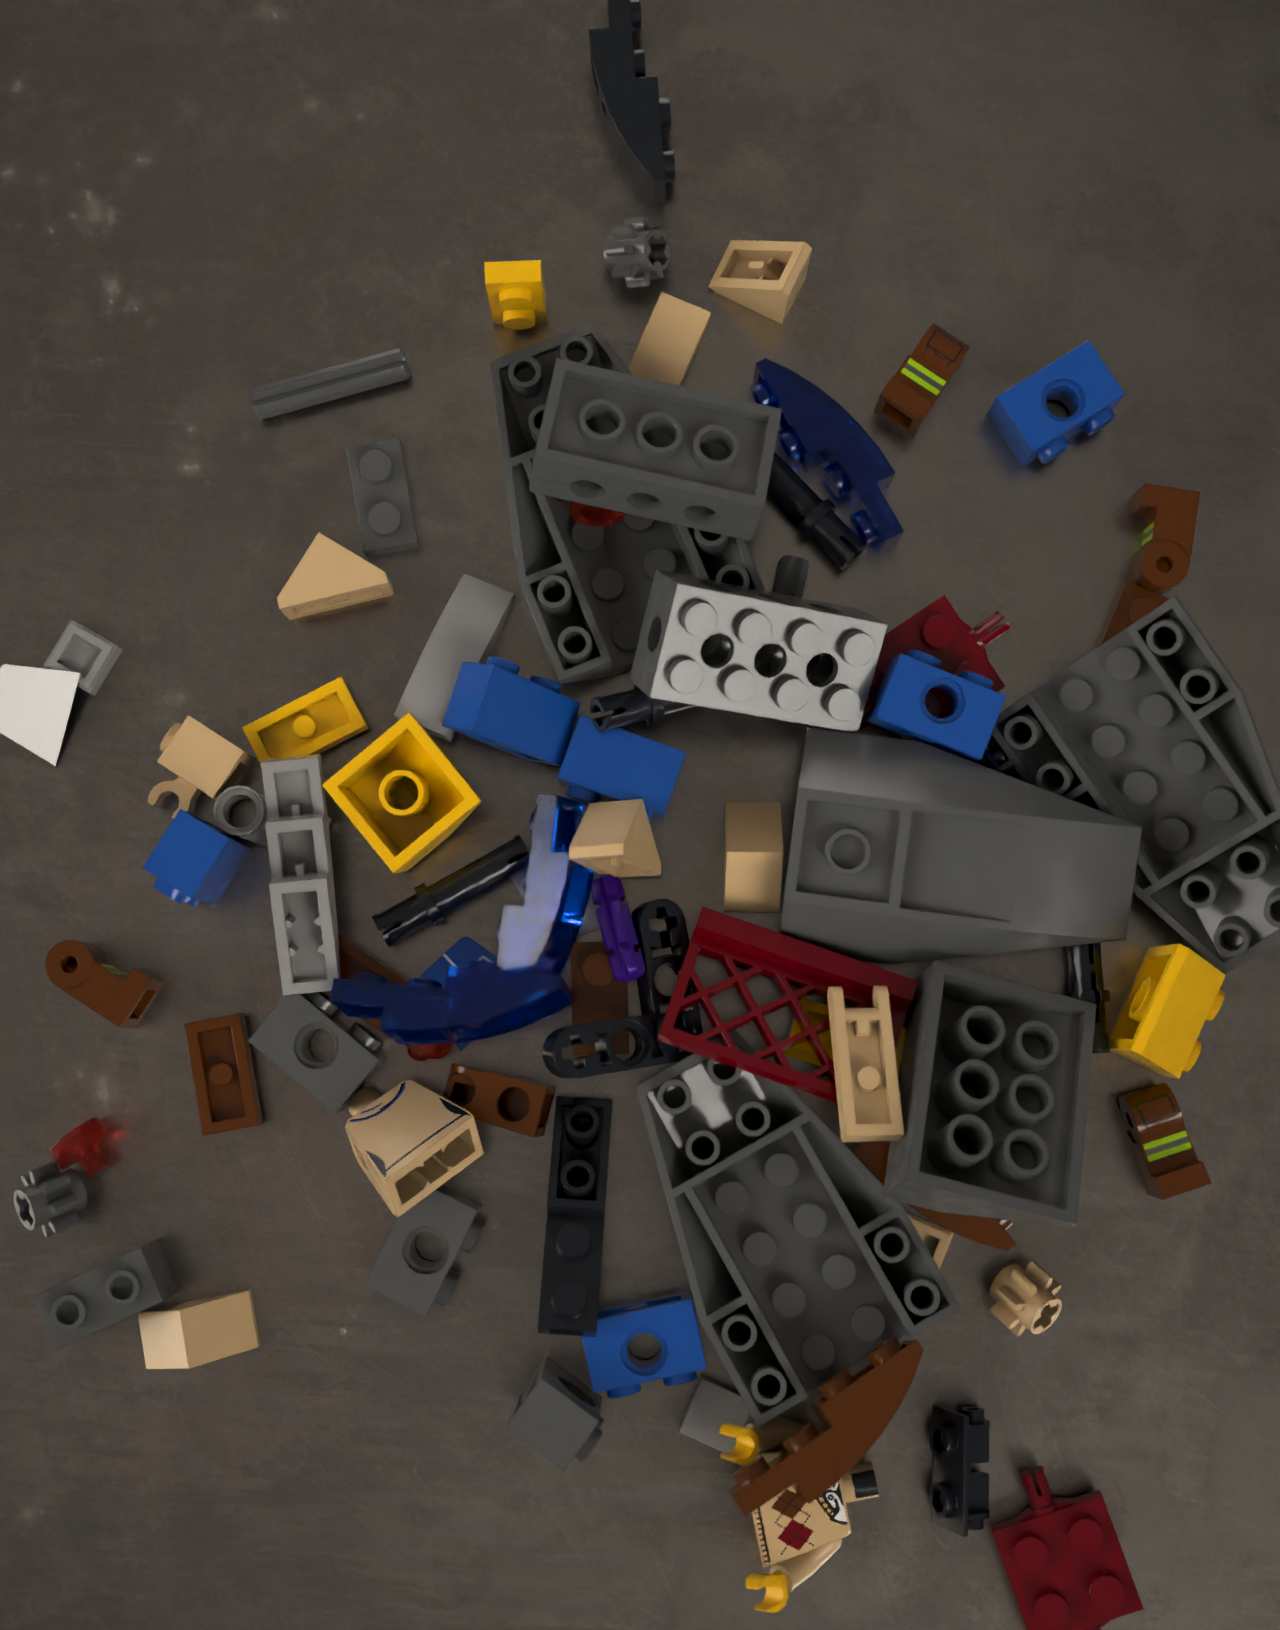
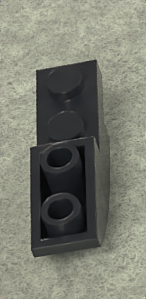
(631, 100)
(575, 1217)

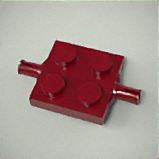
(945, 636)
(1065, 1561)

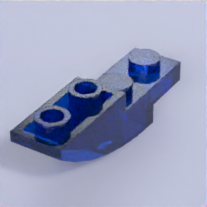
(822, 431)
(554, 891)
(470, 1007)

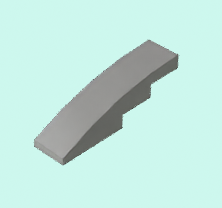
(301, 874)

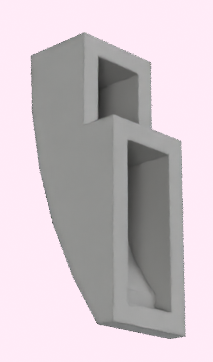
(462, 634)

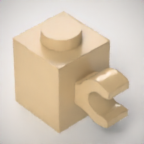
(202, 763)

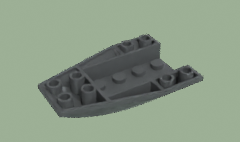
(579, 579)
(1167, 743)
(945, 858)
(782, 1232)

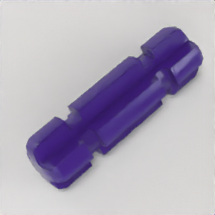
(617, 928)

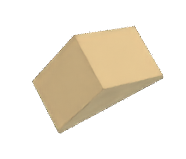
(762, 275)
(330, 580)
(616, 840)
(752, 856)
(198, 1331)

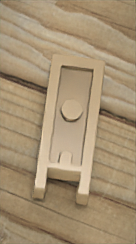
(865, 1068)

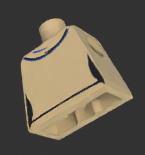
(410, 1141)

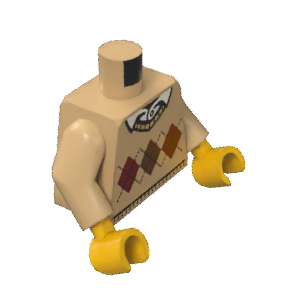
(790, 1532)

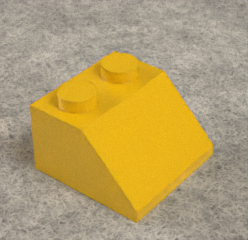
(403, 794)
(1167, 1010)

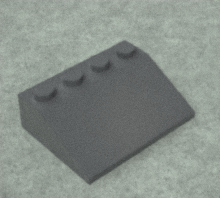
(992, 1099)

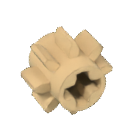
(1025, 1298)

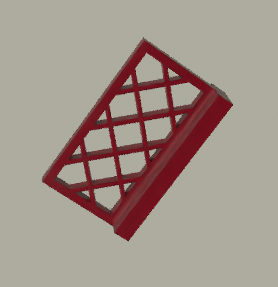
(788, 963)

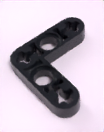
(644, 1027)

